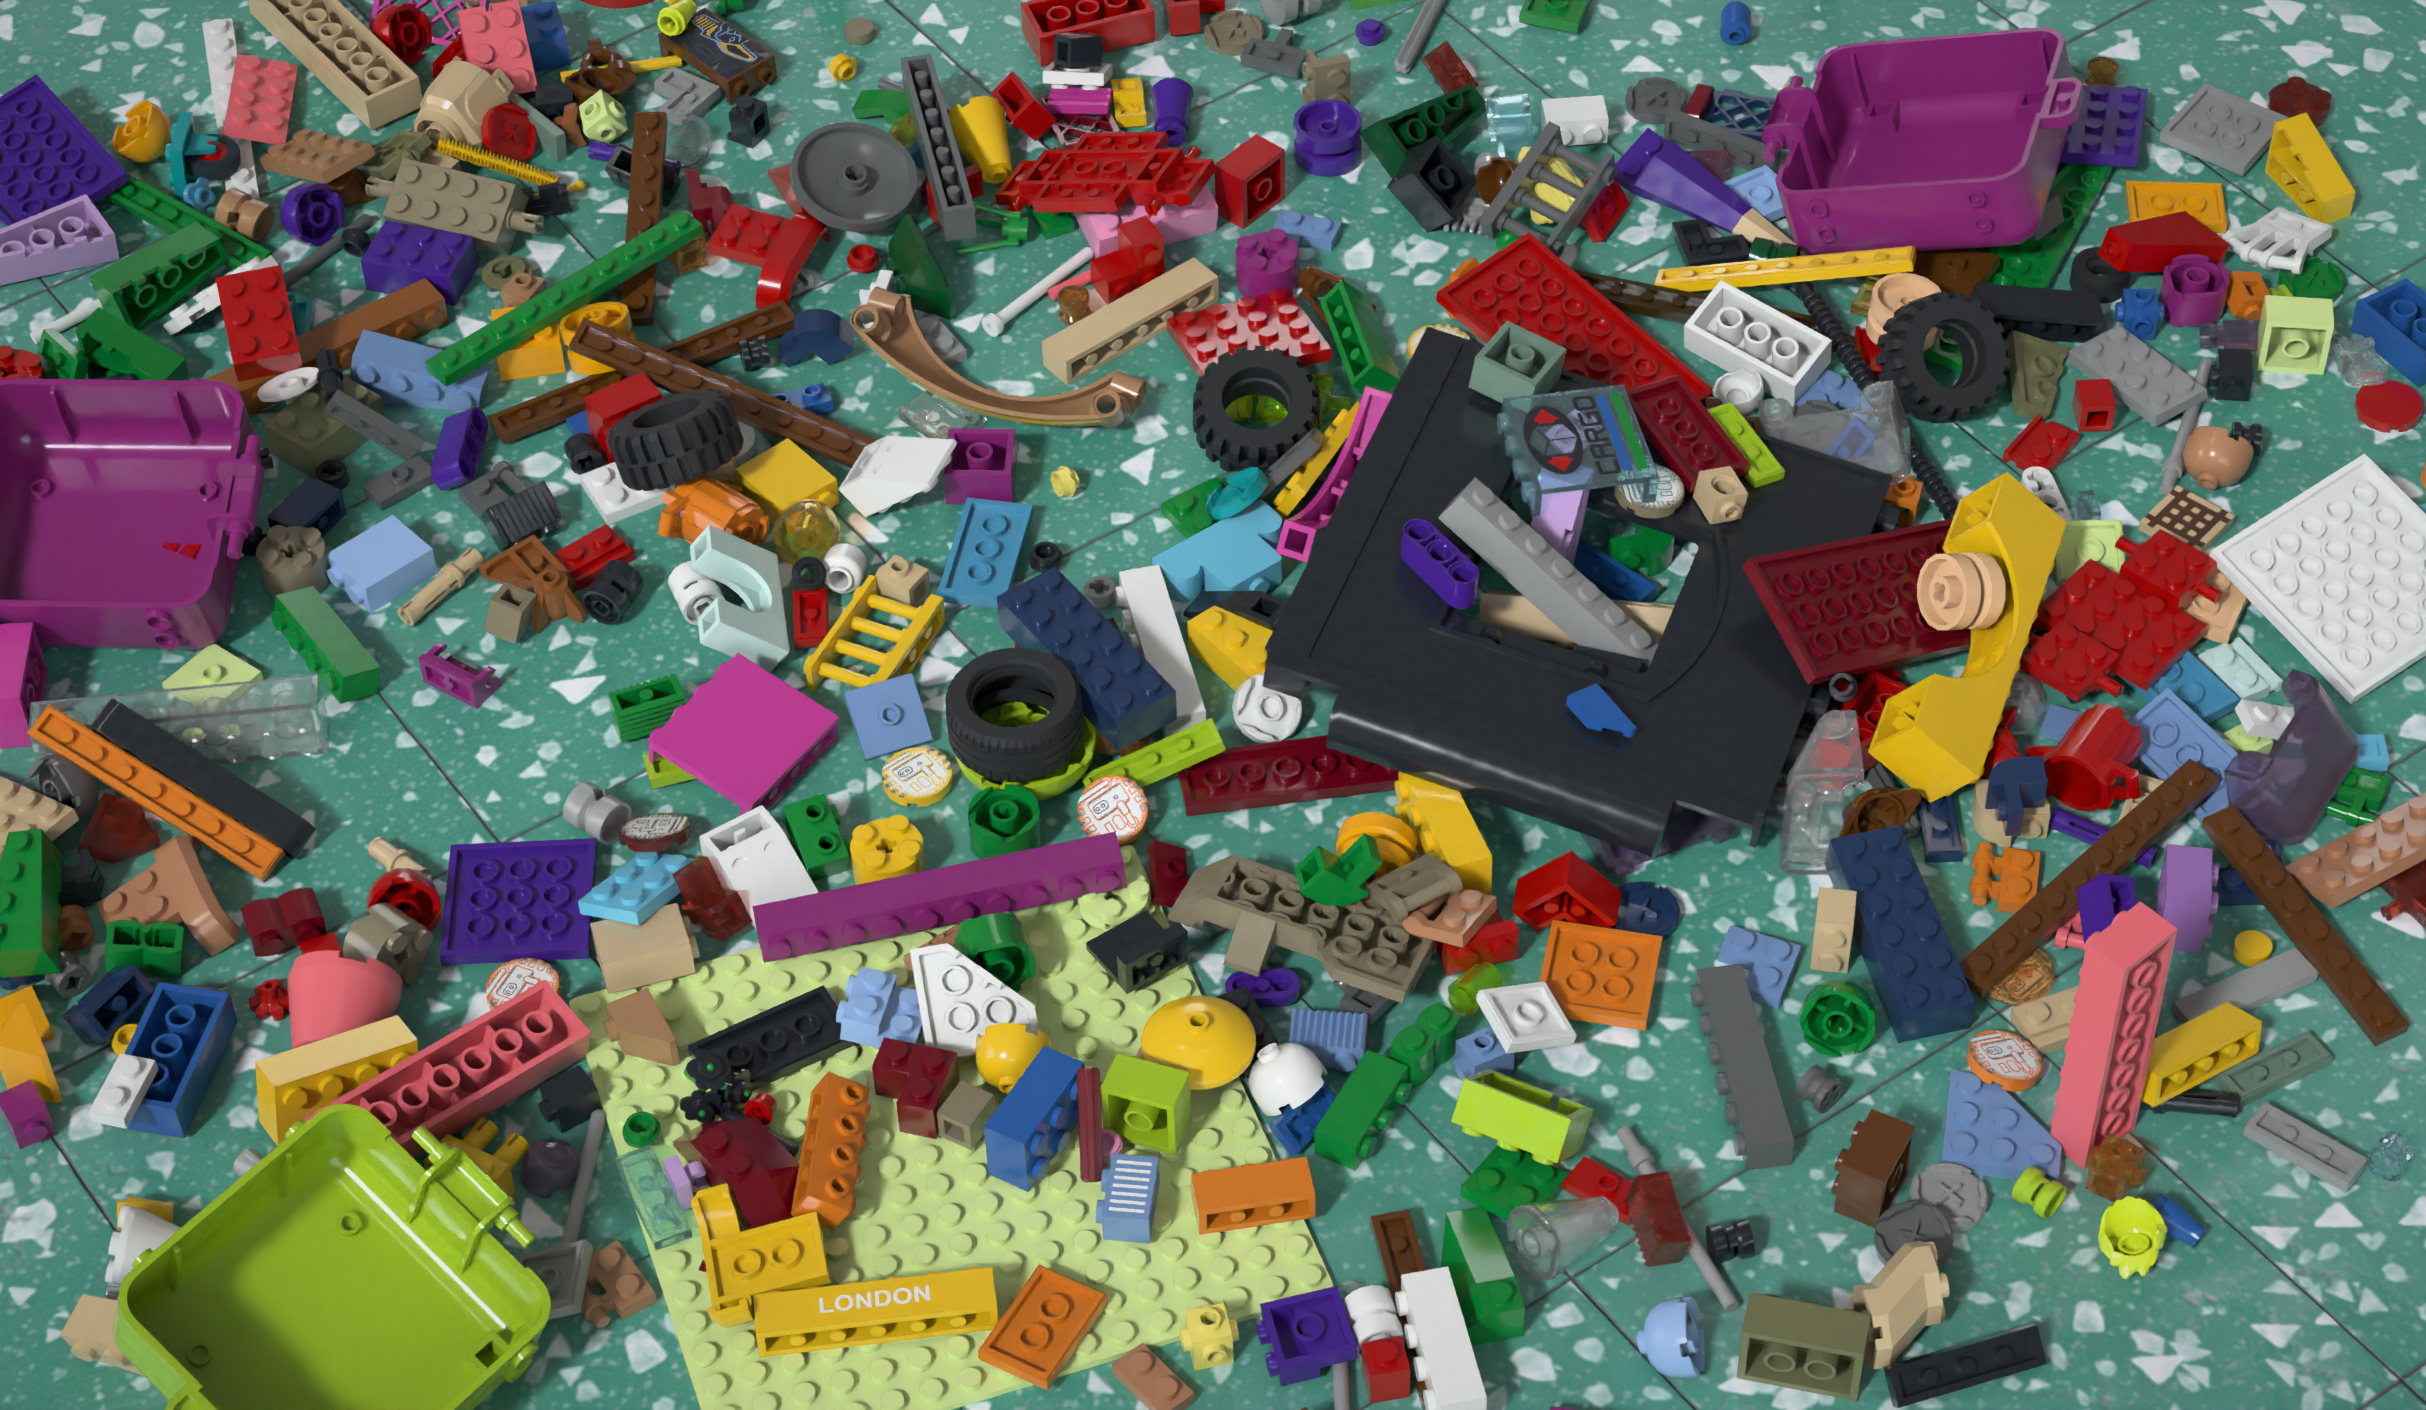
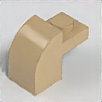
(2034, 821)

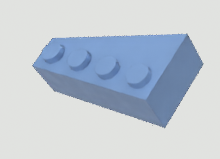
(400, 375)

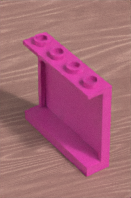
(745, 734)

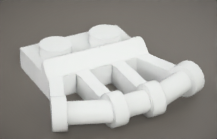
(2287, 231)

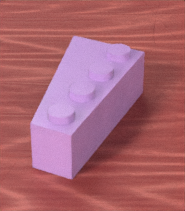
(56, 242)
(1561, 521)

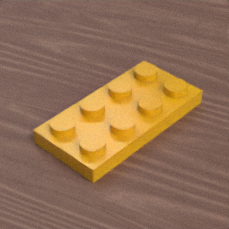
(1304, 478)

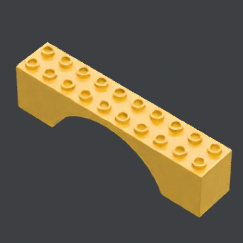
(1944, 725)

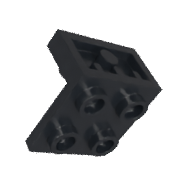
(1139, 950)

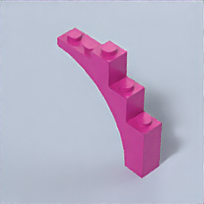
(1304, 530)

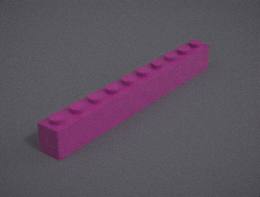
(939, 897)

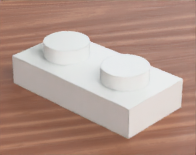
(2263, 718)
(123, 1091)

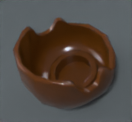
(1494, 176)

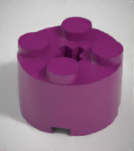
(1266, 263)
(2193, 290)

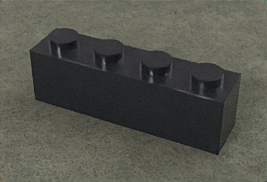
(2043, 311)

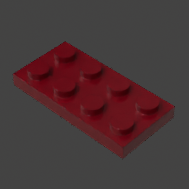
(1683, 430)

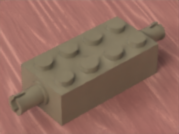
(457, 204)

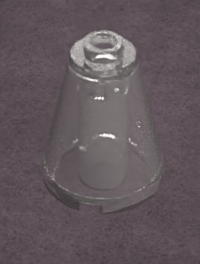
(1559, 1233)

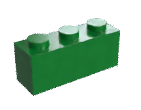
(1362, 1110)

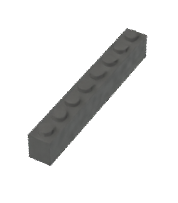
(938, 148)

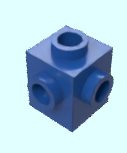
(2139, 312)

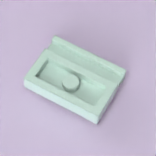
(2241, 670)

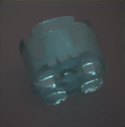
(1509, 124)

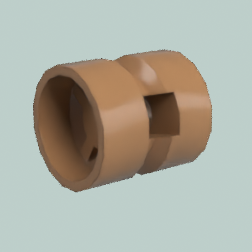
(246, 215)

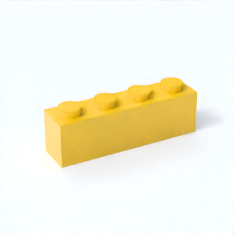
(2199, 1051)

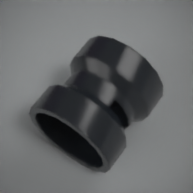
(1730, 1241)

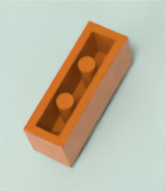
(1253, 1195)

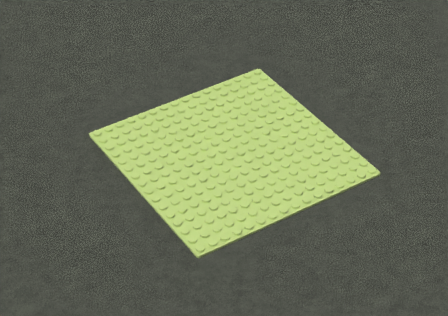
(932, 1201)

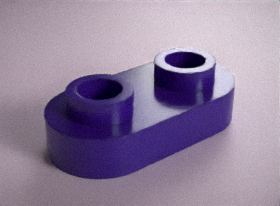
(1270, 989)

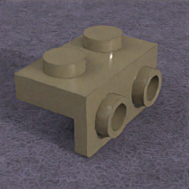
(1326, 78)

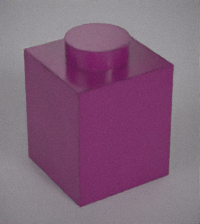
(26, 1114)

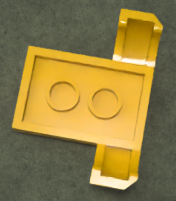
(755, 1260)

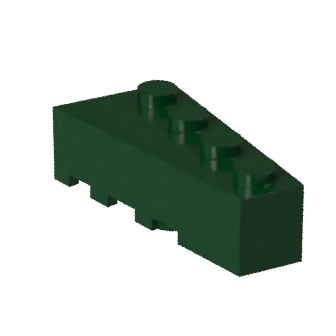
(1443, 116)

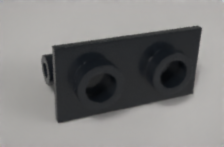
(550, 201)

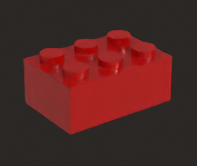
(259, 323)

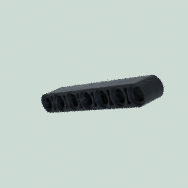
(202, 777)

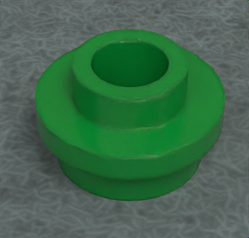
(644, 1123)

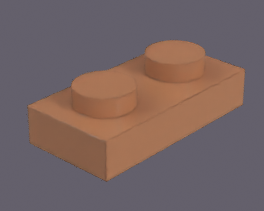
(1152, 1380)

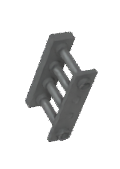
(1532, 170)

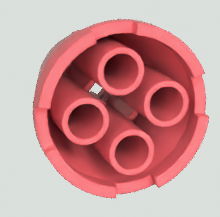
(338, 995)

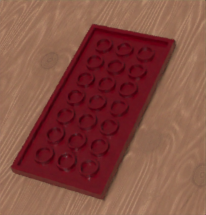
(1854, 602)

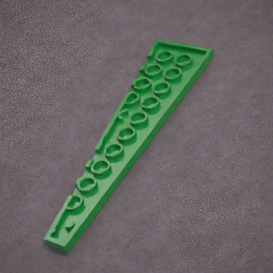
(2038, 261)

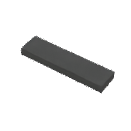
(1707, 136)

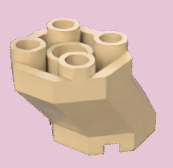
(1901, 1301)

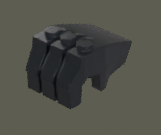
(81, 883)

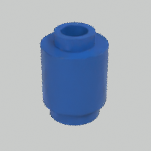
(1735, 23)

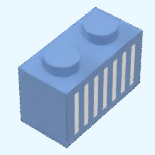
(1129, 1198)

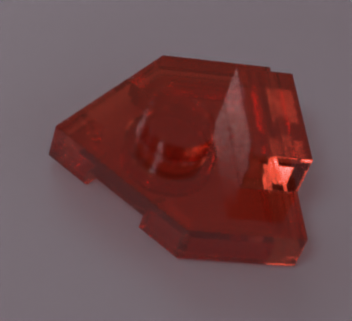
(118, 831)

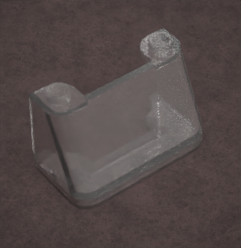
(1867, 435)
(1816, 792)

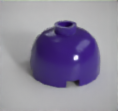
(312, 213)

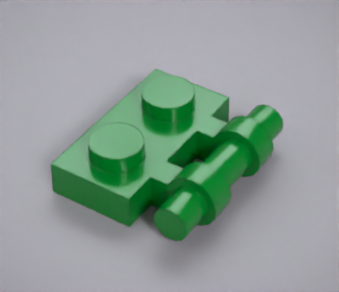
(2362, 790)

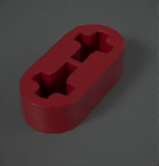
(1700, 101)

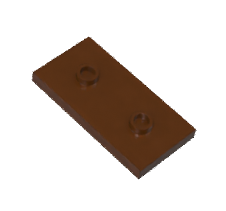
(1954, 268)

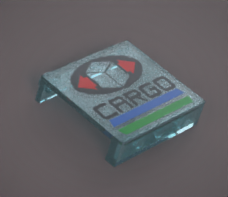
(1576, 443)

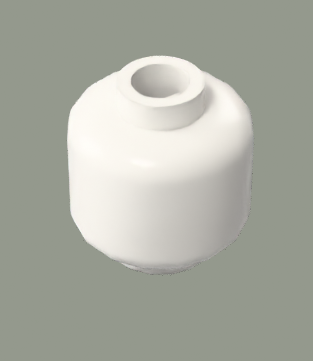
(844, 568)

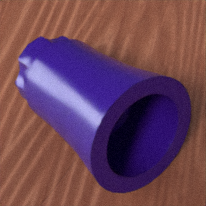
(1171, 108)

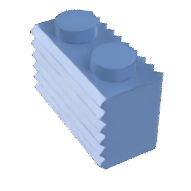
(1333, 1037)

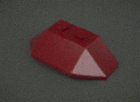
(750, 1161)

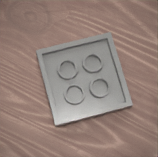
(2222, 129)

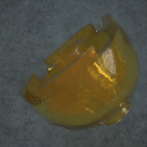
(805, 530)

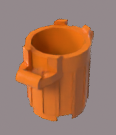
(711, 503)

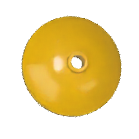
(1200, 1037)

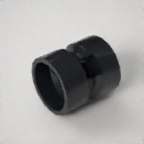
(612, 592)

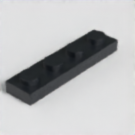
(1964, 1365)

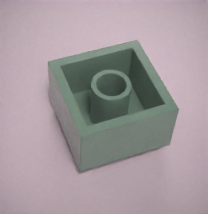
(1516, 364)

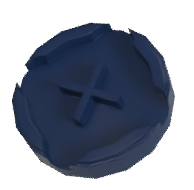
(1647, 910)

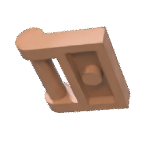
(1457, 922)

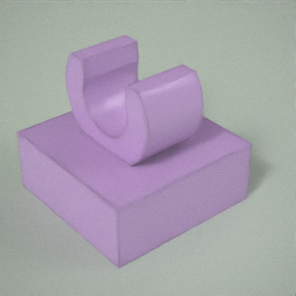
(684, 1180)

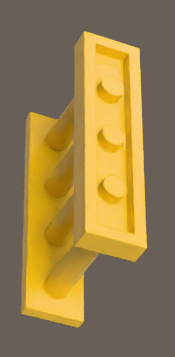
(910, 641)

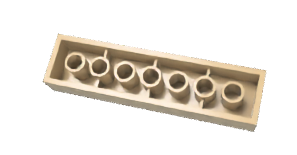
(343, 57)

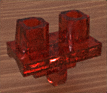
(1447, 68)

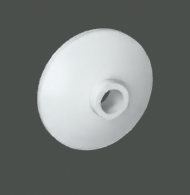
(288, 385)

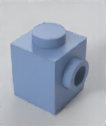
(1480, 1052)

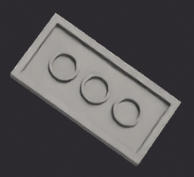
(2138, 375)

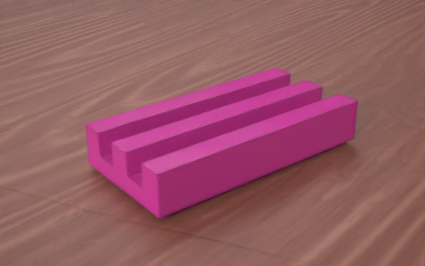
(1079, 101)

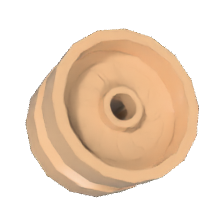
(1891, 294)
(1961, 591)

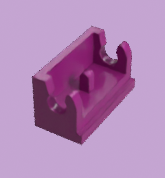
(456, 677)

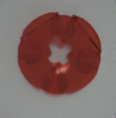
(2305, 96)

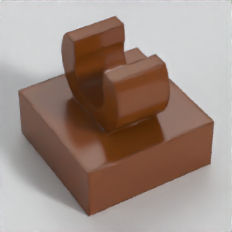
(571, 123)

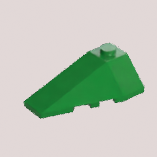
(1482, 1277)

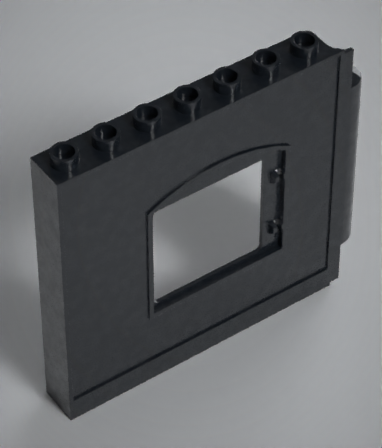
(1490, 704)

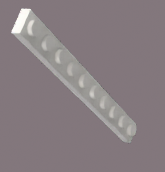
(221, 58)

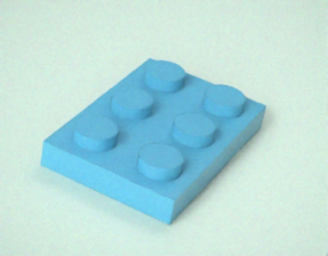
(635, 889)

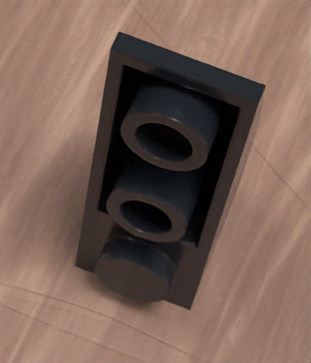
(1251, 605)

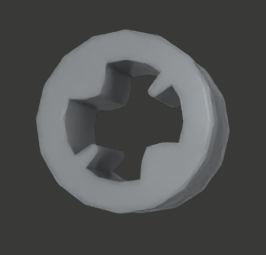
(1100, 584)

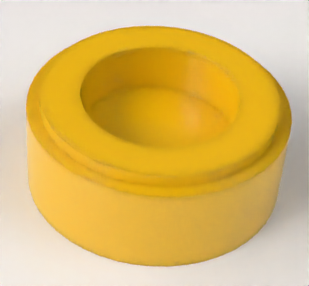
(2252, 947)

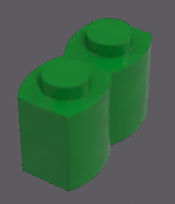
(151, 948)
(1427, 1042)

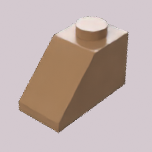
(641, 1028)

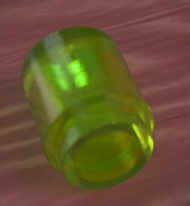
(1465, 988)

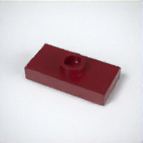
(1166, 872)

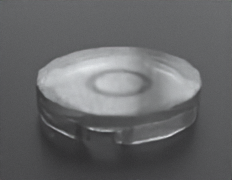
(687, 138)

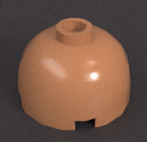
(2216, 458)

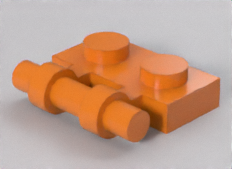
(2017, 874)

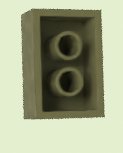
(309, 436)
(1803, 1346)

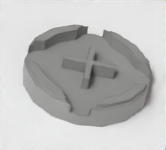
(1954, 1192)

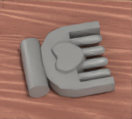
(1470, 215)

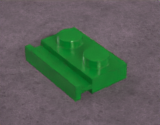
(60, 357)

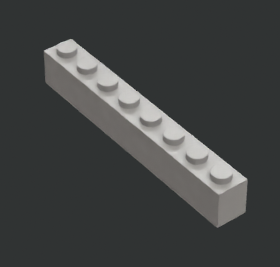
(1544, 575)

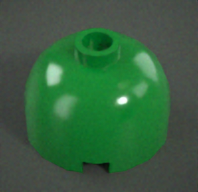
(1838, 1018)

